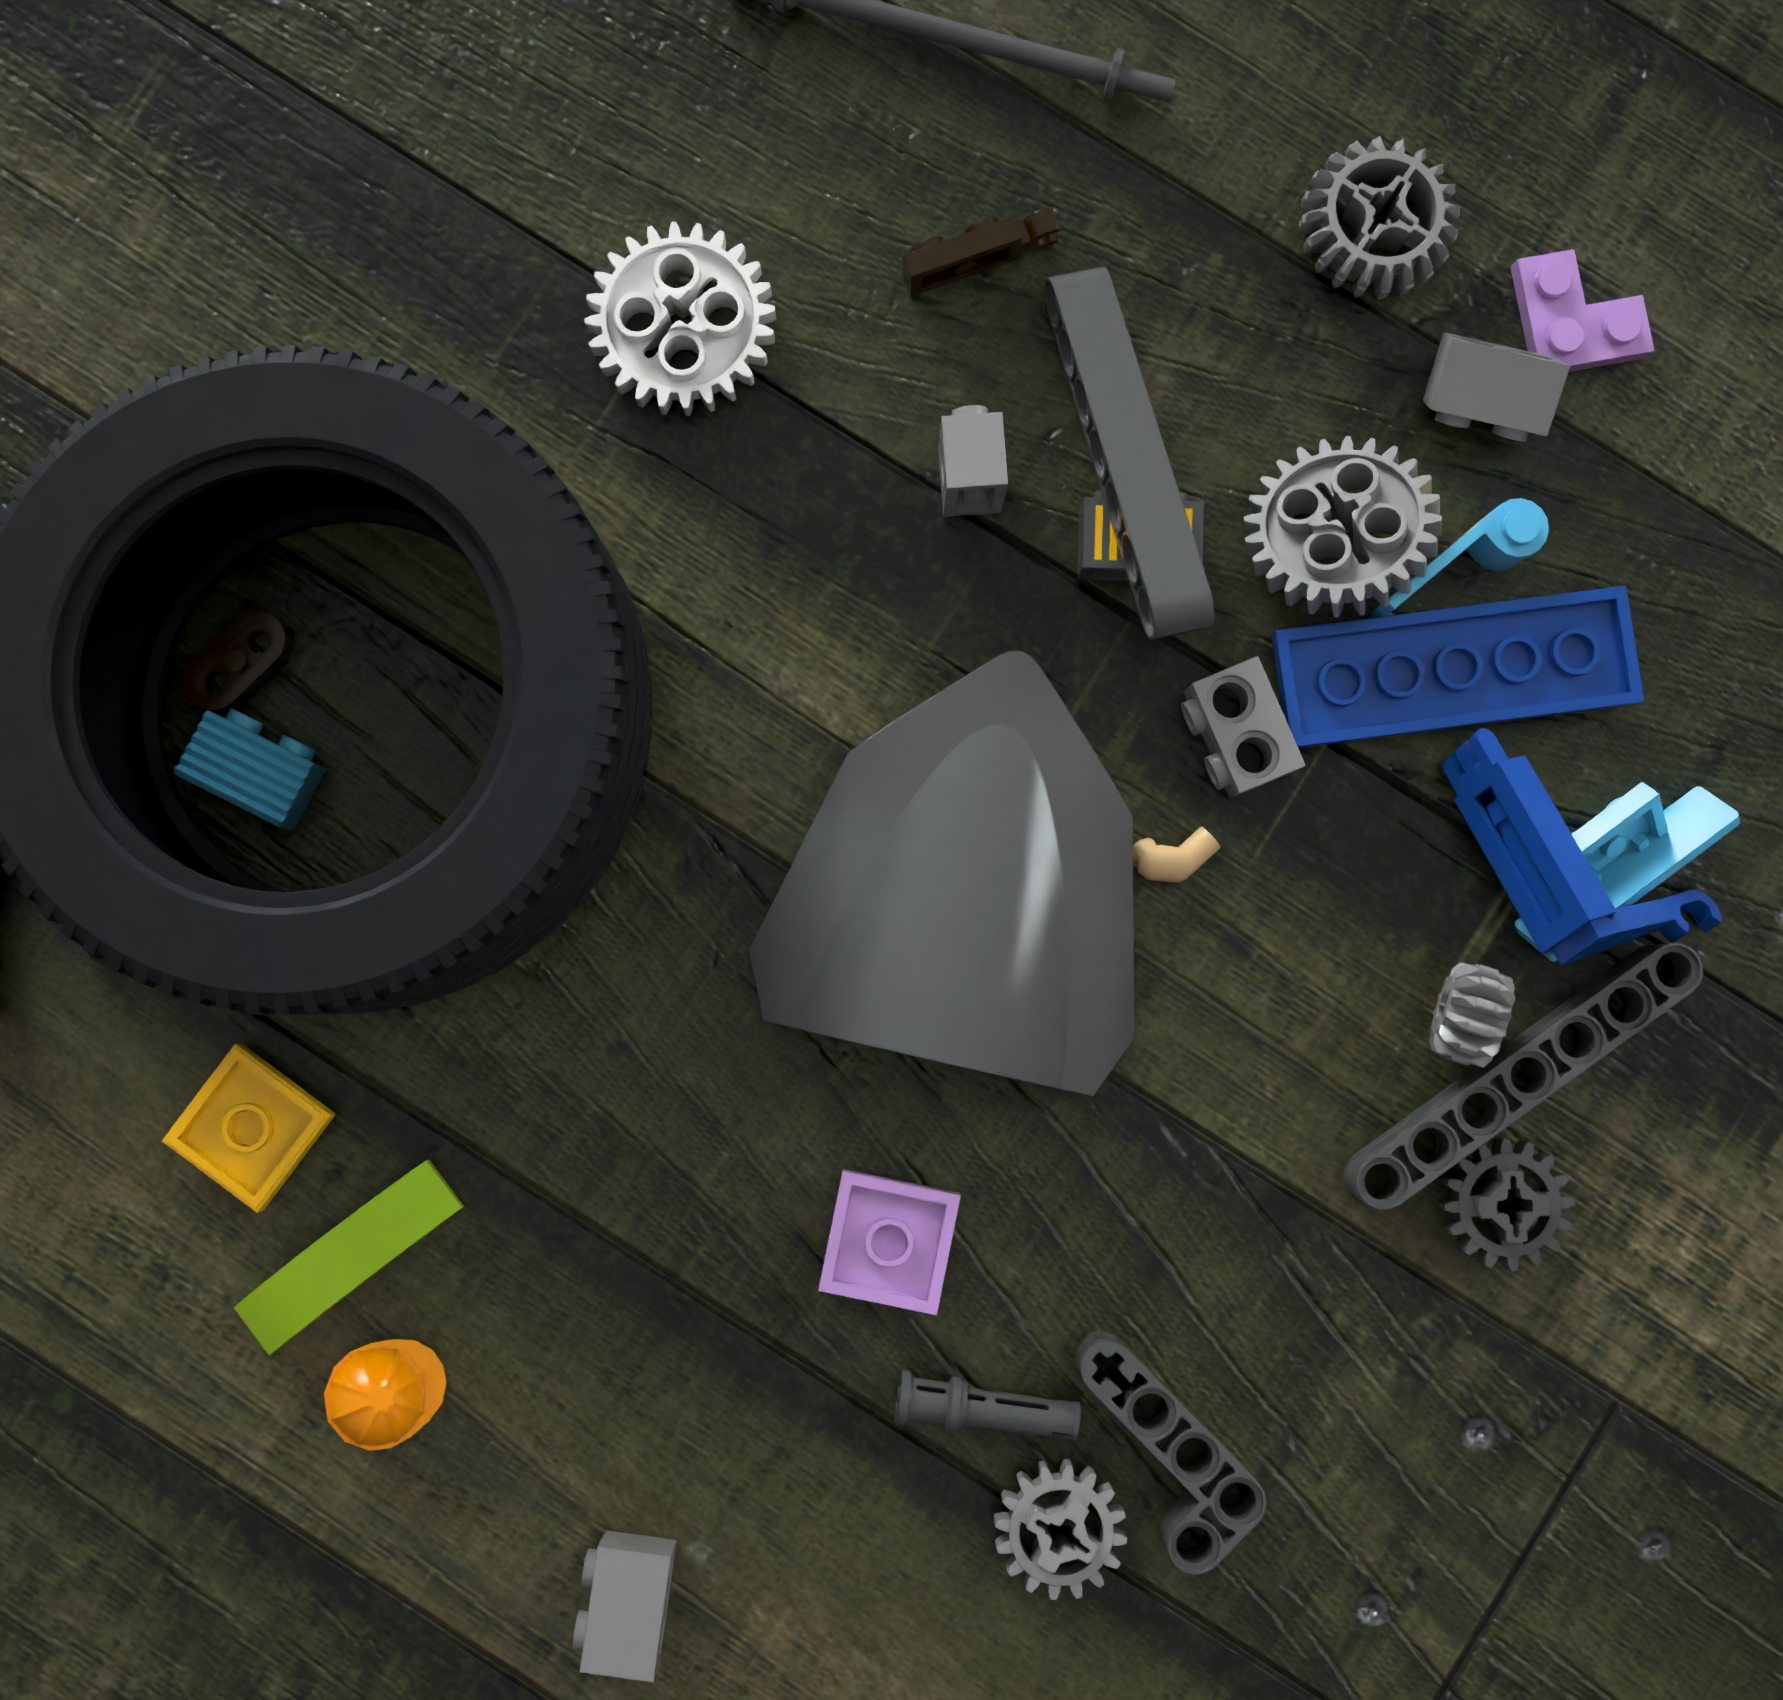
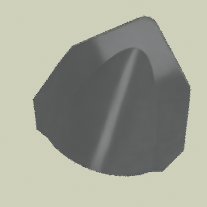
(965, 892)

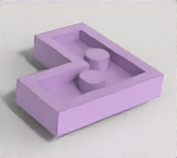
(1564, 327)

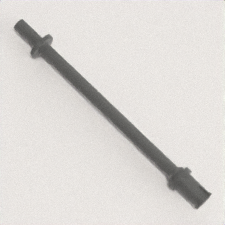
(1109, 74)

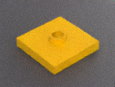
(248, 1127)

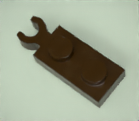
(979, 249)

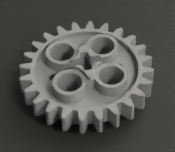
(1392, 502)

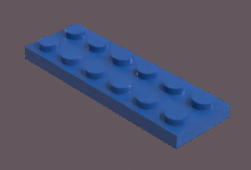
(1458, 667)

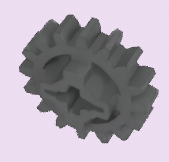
(1511, 1226)

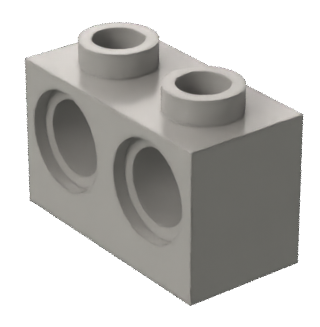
(1257, 723)

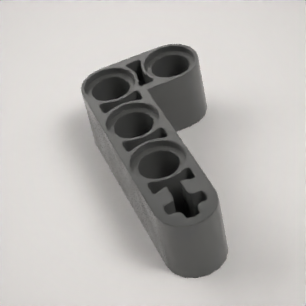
(1162, 1437)

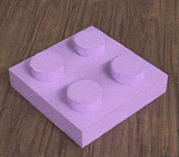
(889, 1242)

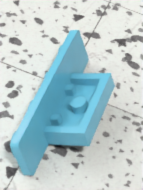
(1640, 845)

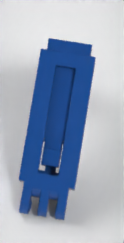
(1545, 866)

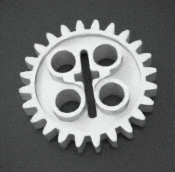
(640, 287)

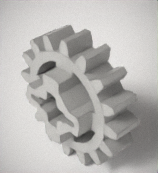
(1048, 1552)

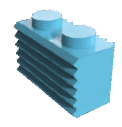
(251, 770)

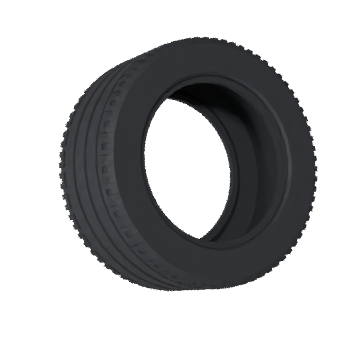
(122, 546)

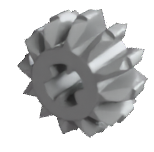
(1472, 1014)

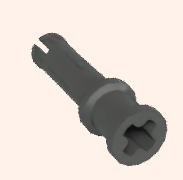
(959, 1405)

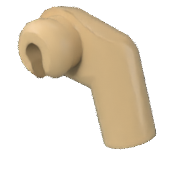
(1170, 862)

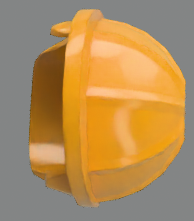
(384, 1393)

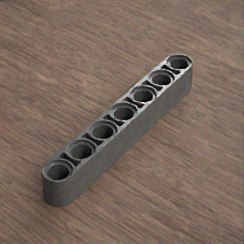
(1128, 454)
(1549, 1066)

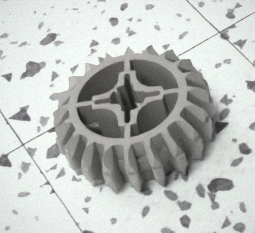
(1406, 177)

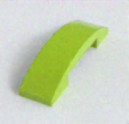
(348, 1256)

